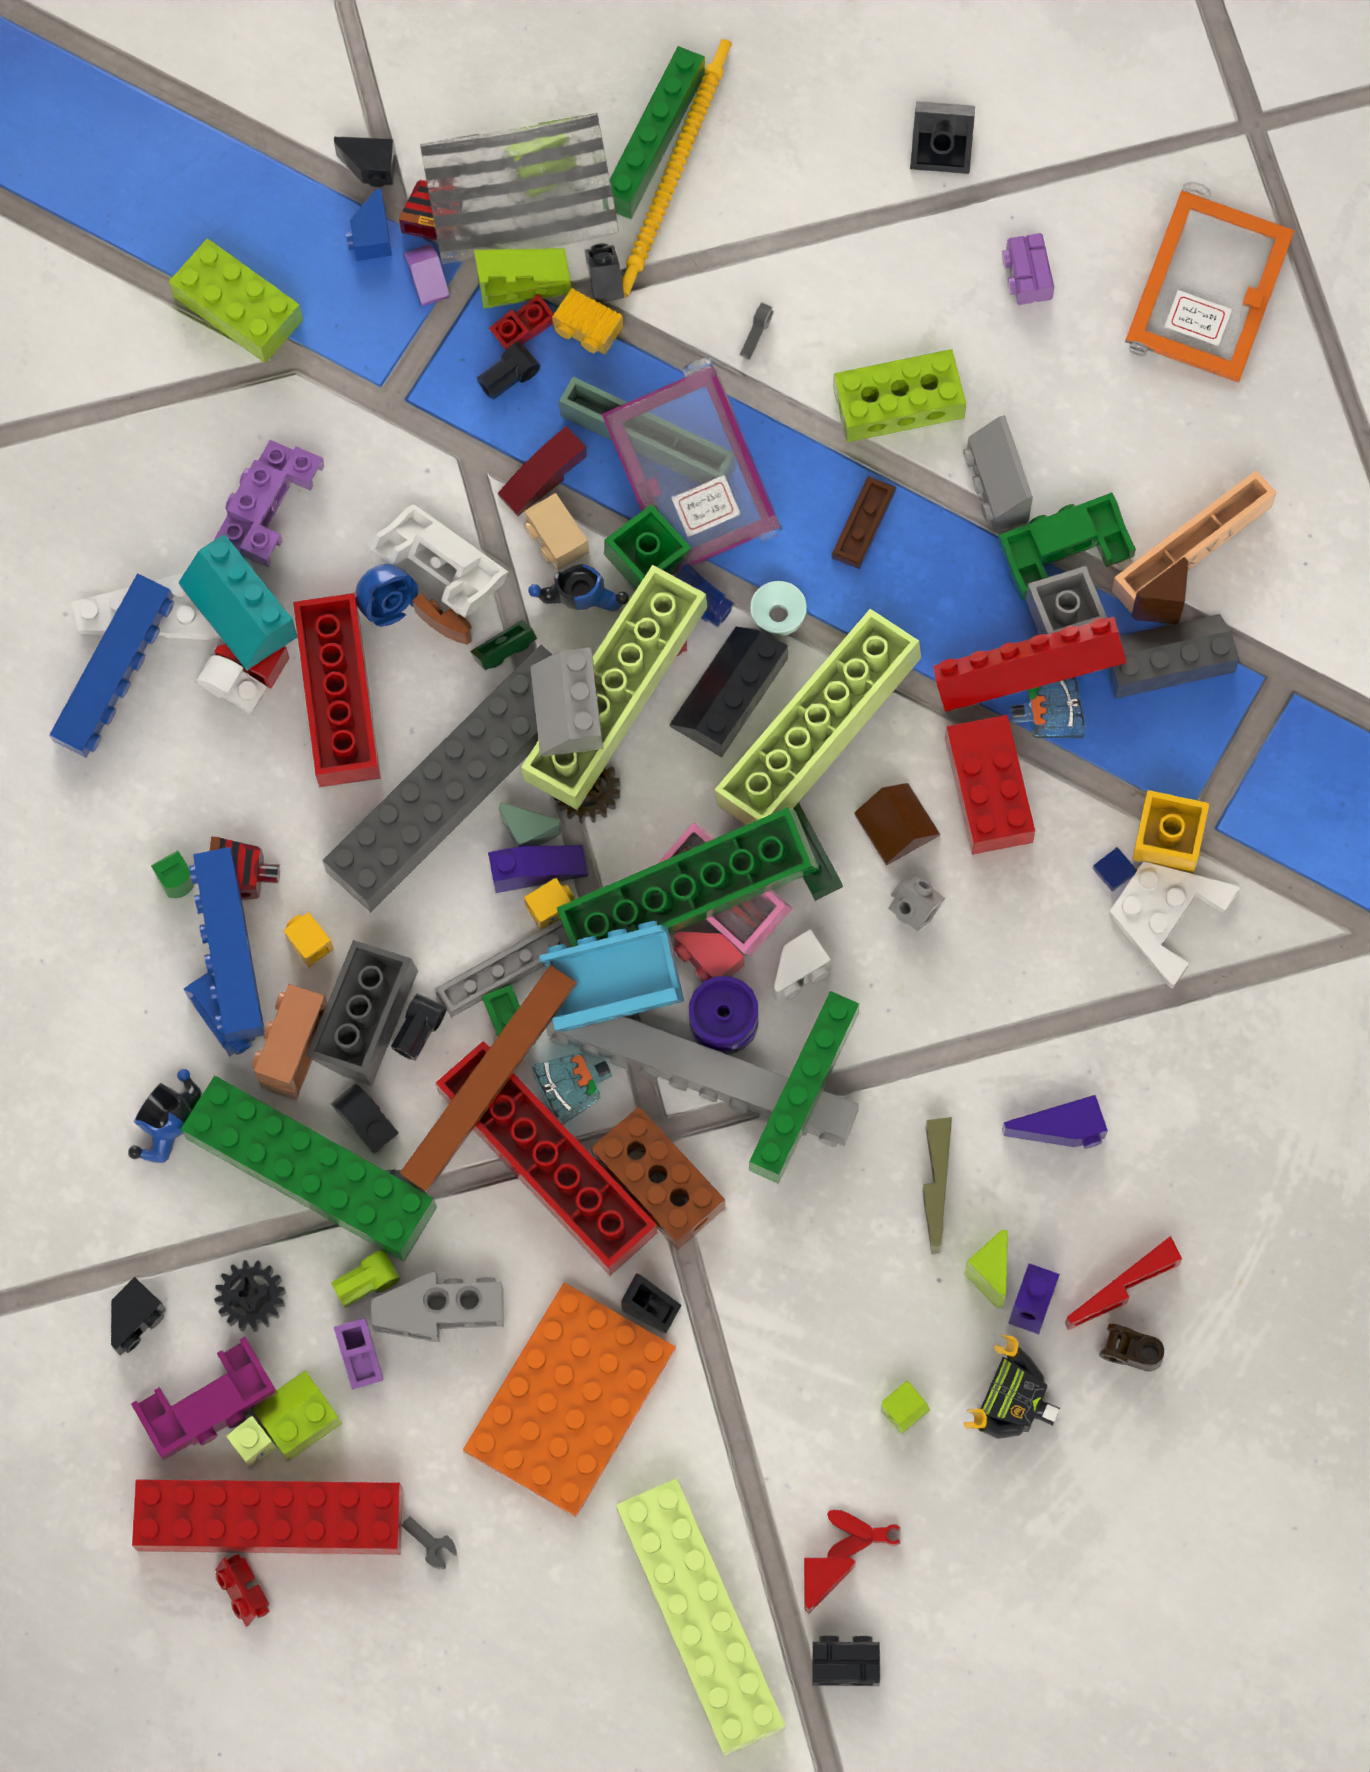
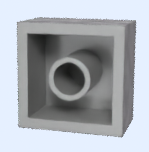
(1064, 601)

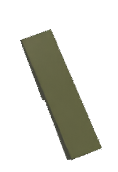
(938, 1141)

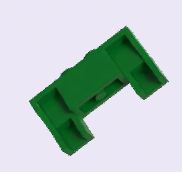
(1065, 534)

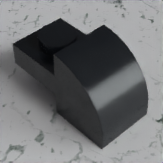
(364, 1117)

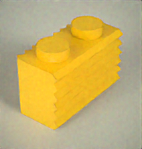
(587, 322)

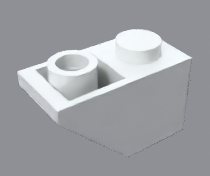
(800, 963)

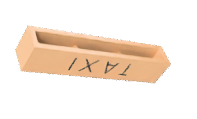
(1198, 536)

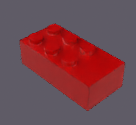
(989, 784)

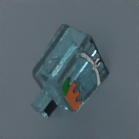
(1052, 710)
(570, 1084)

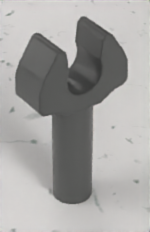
(760, 322)
(429, 1542)

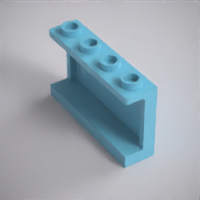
(616, 975)

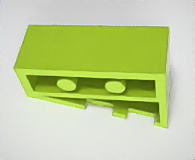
(521, 274)

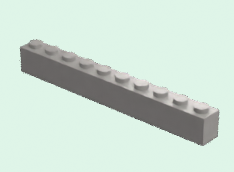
(705, 1071)

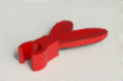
(861, 1534)

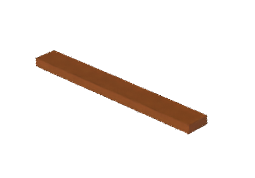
(488, 1078)

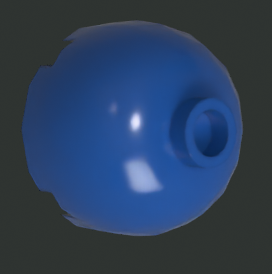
(385, 593)

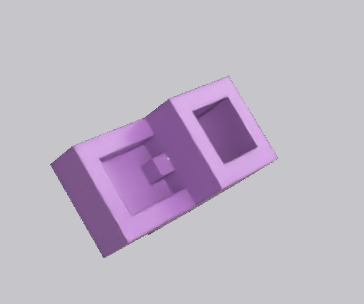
(358, 1353)

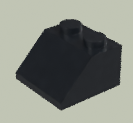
(942, 137)

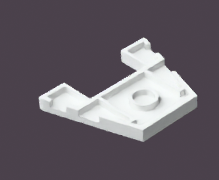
(1155, 904)

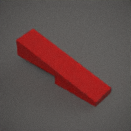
(1114, 1295)

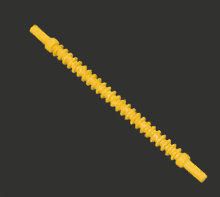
(713, 73)

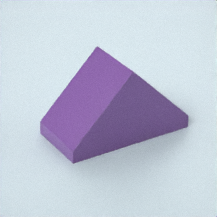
(427, 274)

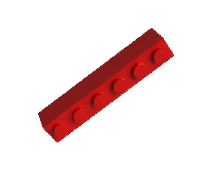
(1029, 663)

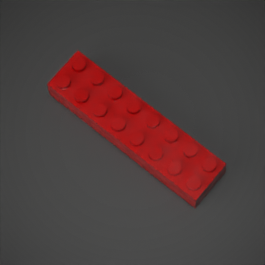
(556, 1169)
(267, 1517)

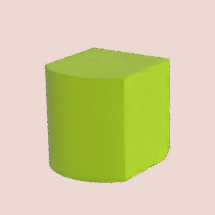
(904, 1407)

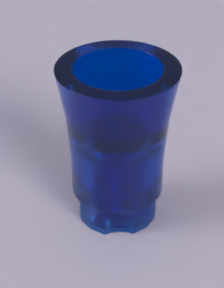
(717, 604)

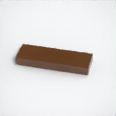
(863, 522)

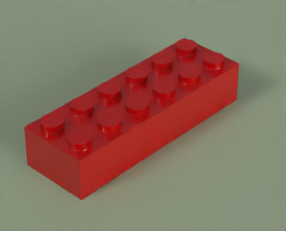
(336, 690)

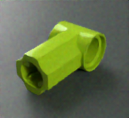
(373, 1274)

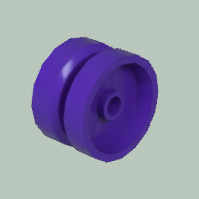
(719, 997)

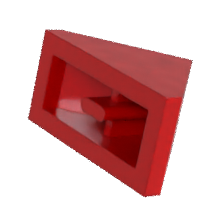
(822, 1576)

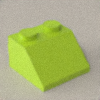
(297, 1416)

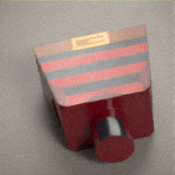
(417, 214)
(249, 866)

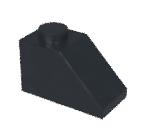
(368, 158)

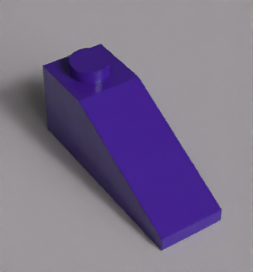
(536, 866)
(1064, 1125)

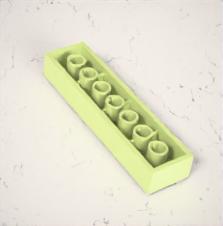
(626, 675)
(819, 720)
(700, 1617)

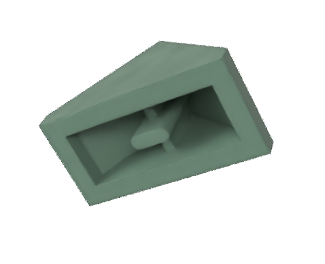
(528, 827)

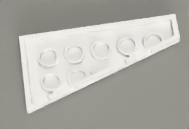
(183, 622)

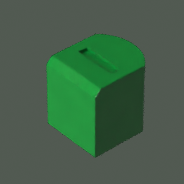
(173, 875)

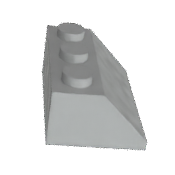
(999, 475)
(566, 703)

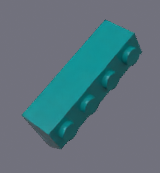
(237, 603)

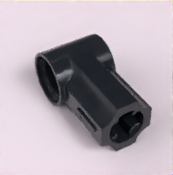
(515, 366)
(421, 1019)

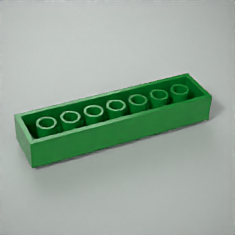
(697, 881)
(309, 1168)

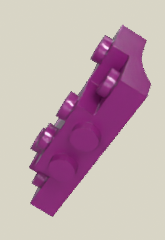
(209, 1408)

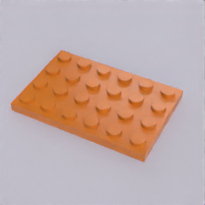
(569, 1399)

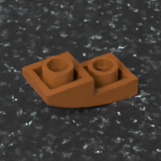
(445, 623)

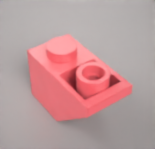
(709, 953)

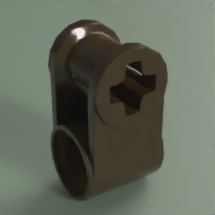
(1129, 1348)

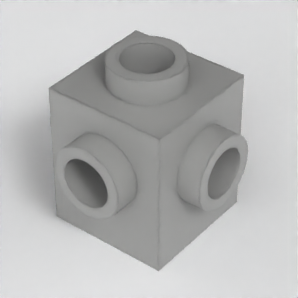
(915, 902)

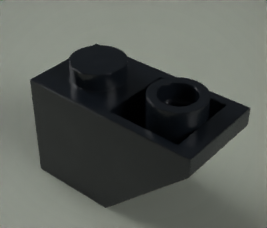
(604, 272)
(132, 1314)

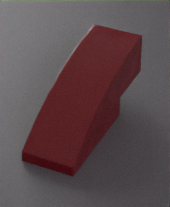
(543, 471)

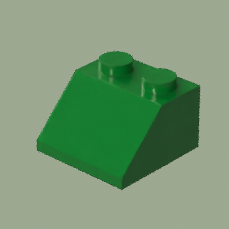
(645, 542)

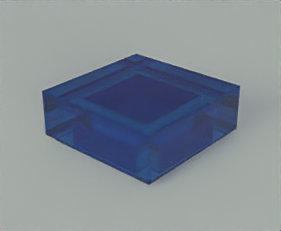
(1114, 869)

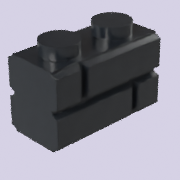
(845, 1662)

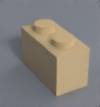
(556, 532)

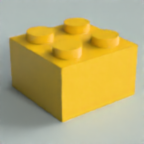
(1170, 831)

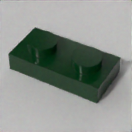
(510, 641)

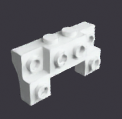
(443, 554)

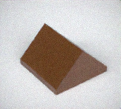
(1163, 597)
(896, 822)

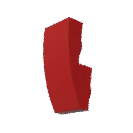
(524, 323)

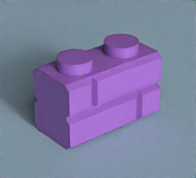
(1029, 269)

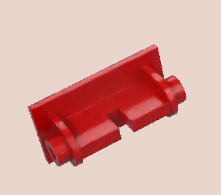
(246, 1603)

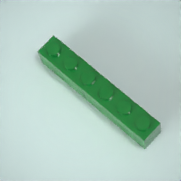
(656, 130)
(804, 1087)

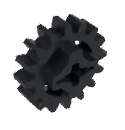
(237, 1296)

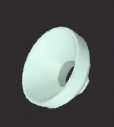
(780, 595)

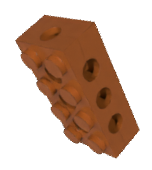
(661, 1157)

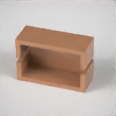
(283, 1060)

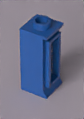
(201, 998)

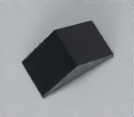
(649, 1304)

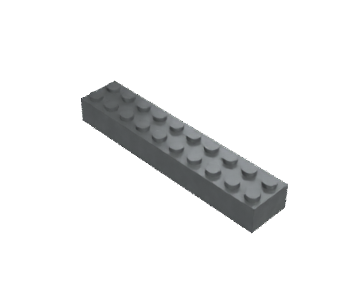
(439, 791)

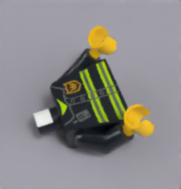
(1013, 1396)

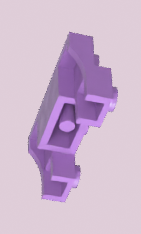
(261, 494)

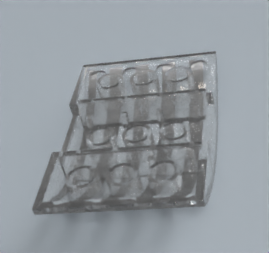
(520, 188)

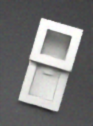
(228, 681)

